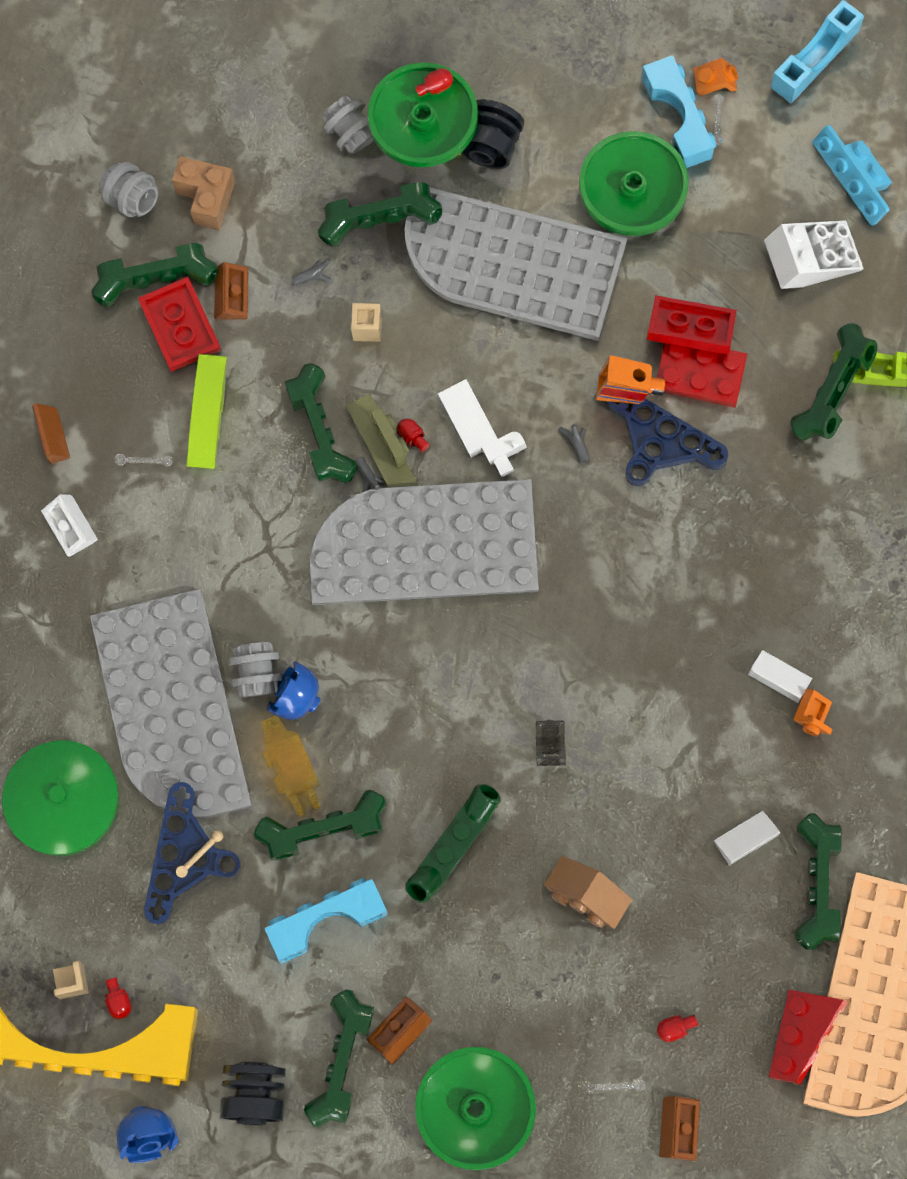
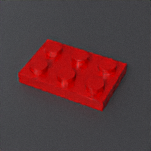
(179, 324)
(691, 324)
(702, 374)

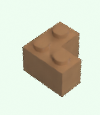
(210, 188)
(587, 892)

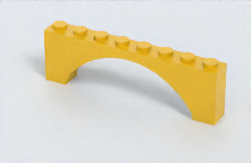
(157, 1052)

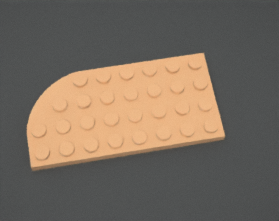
(865, 1055)

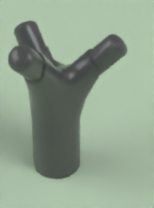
(313, 273)
(577, 440)
(368, 476)

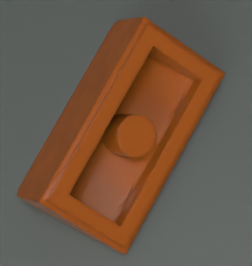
(231, 292)
(51, 433)
(399, 1030)
(679, 1128)

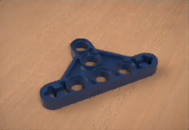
(672, 447)
(187, 840)

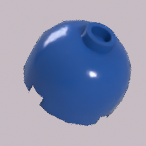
(295, 693)
(145, 1134)

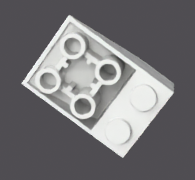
(812, 253)

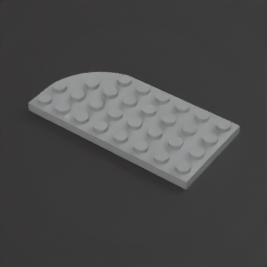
(516, 264)
(427, 544)
(171, 704)

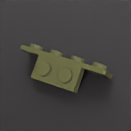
(384, 446)

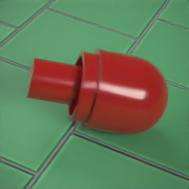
(435, 82)
(412, 434)
(117, 1000)
(675, 1027)

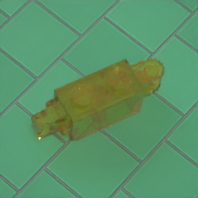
(290, 762)

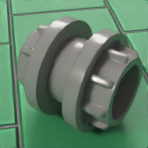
(349, 123)
(129, 189)
(255, 669)

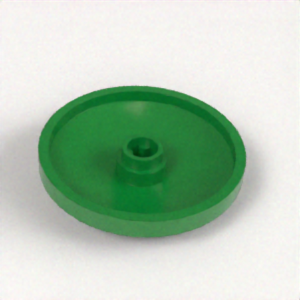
(422, 128)
(633, 183)
(60, 798)
(475, 1108)

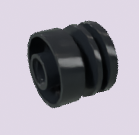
(495, 135)
(253, 1093)

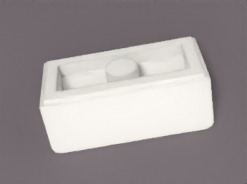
(69, 524)
(780, 676)
(746, 837)

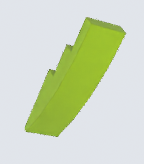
(884, 371)
(206, 411)

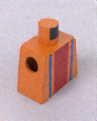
(627, 381)

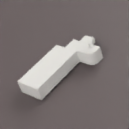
(476, 430)

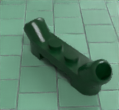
(342, 217)
(115, 277)
(822, 417)
(325, 461)
(283, 841)
(453, 844)
(824, 922)
(335, 1103)

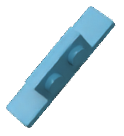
(856, 171)

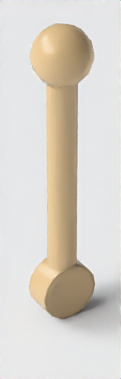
(217, 836)

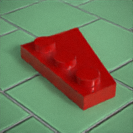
(802, 1029)

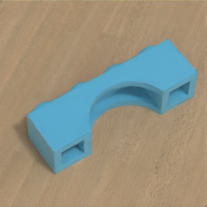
(831, 38)
(666, 84)
(291, 934)

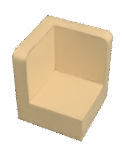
(366, 322)
(70, 981)

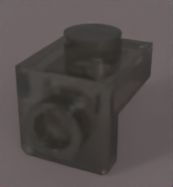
(550, 743)

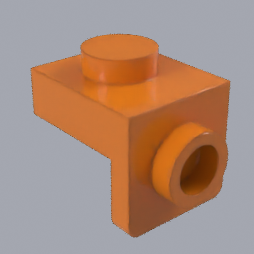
(715, 76)
(813, 712)

